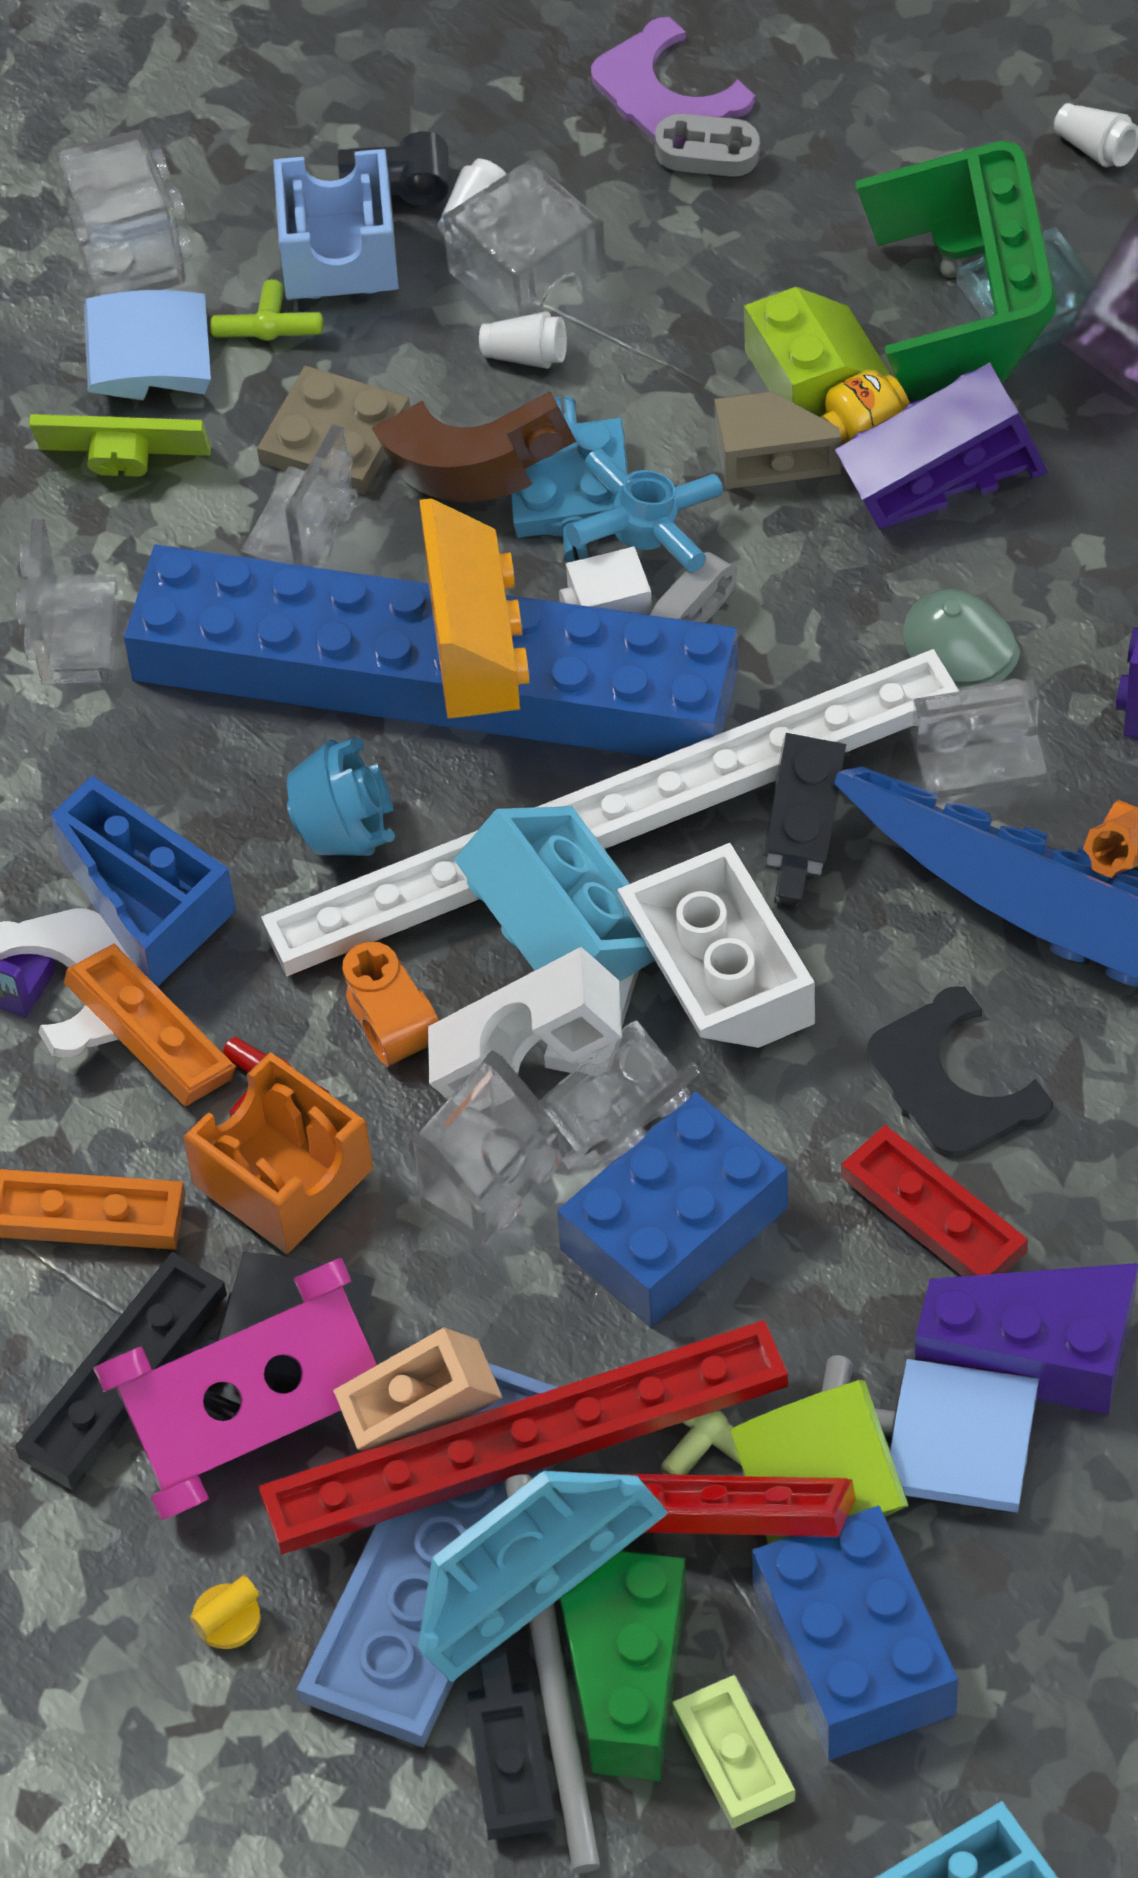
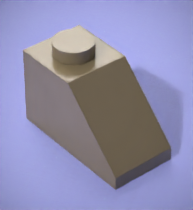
(772, 441)

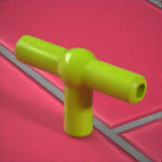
(268, 321)

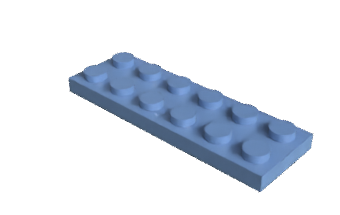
(370, 1651)

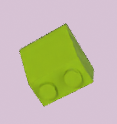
(806, 346)

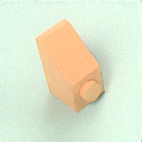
(418, 1390)

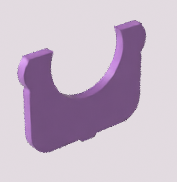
(629, 82)

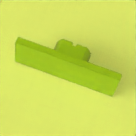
(119, 441)

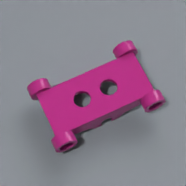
(169, 1400)

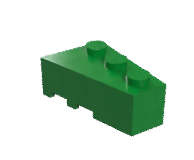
(624, 1658)

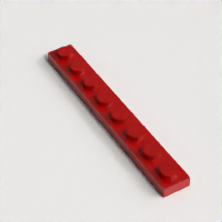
(522, 1437)

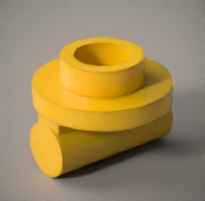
(227, 1614)

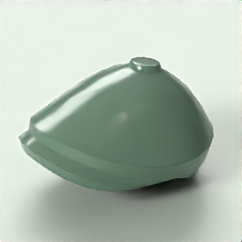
(965, 635)

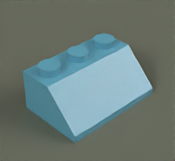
(552, 888)

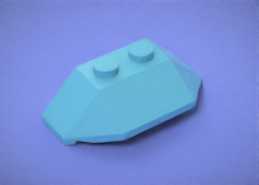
(526, 1560)

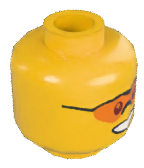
(863, 403)

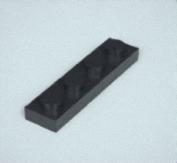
(85, 1417)

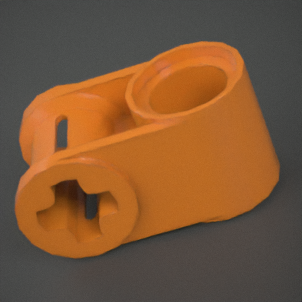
(386, 1002)

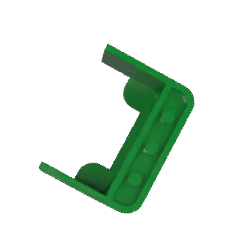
(972, 206)

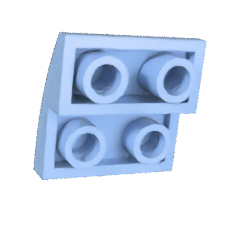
(146, 342)
(963, 1434)

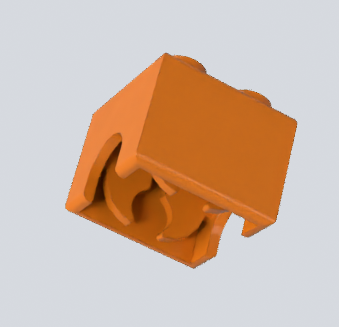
(281, 1154)

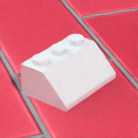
(722, 950)

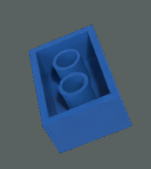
(673, 1209)
(855, 1634)

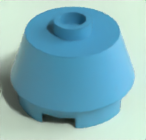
(339, 801)

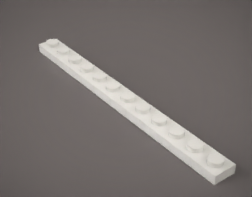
(611, 809)

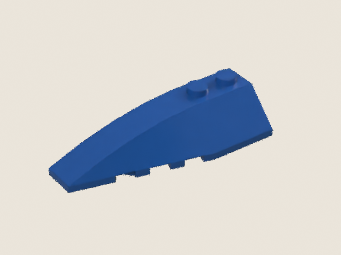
(1009, 871)

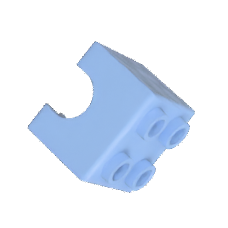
(335, 232)

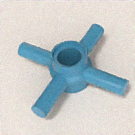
(644, 510)

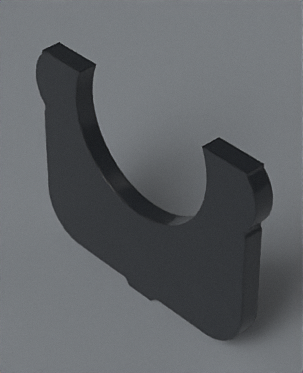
(945, 1115)

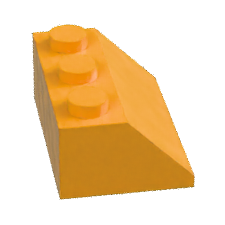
(472, 613)

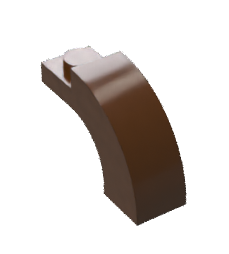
(476, 460)

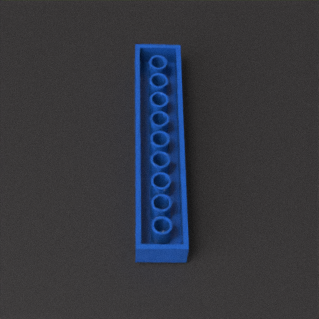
(374, 652)

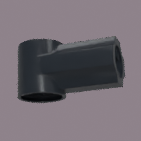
(414, 167)

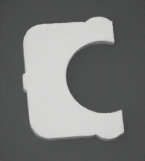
(69, 939)

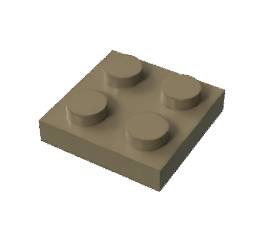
(318, 403)

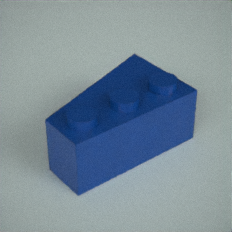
(141, 877)

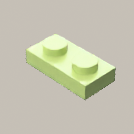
(733, 1751)

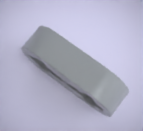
(707, 145)
(699, 593)

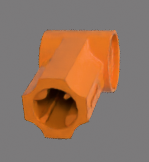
(1115, 841)

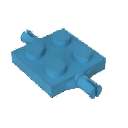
(564, 486)

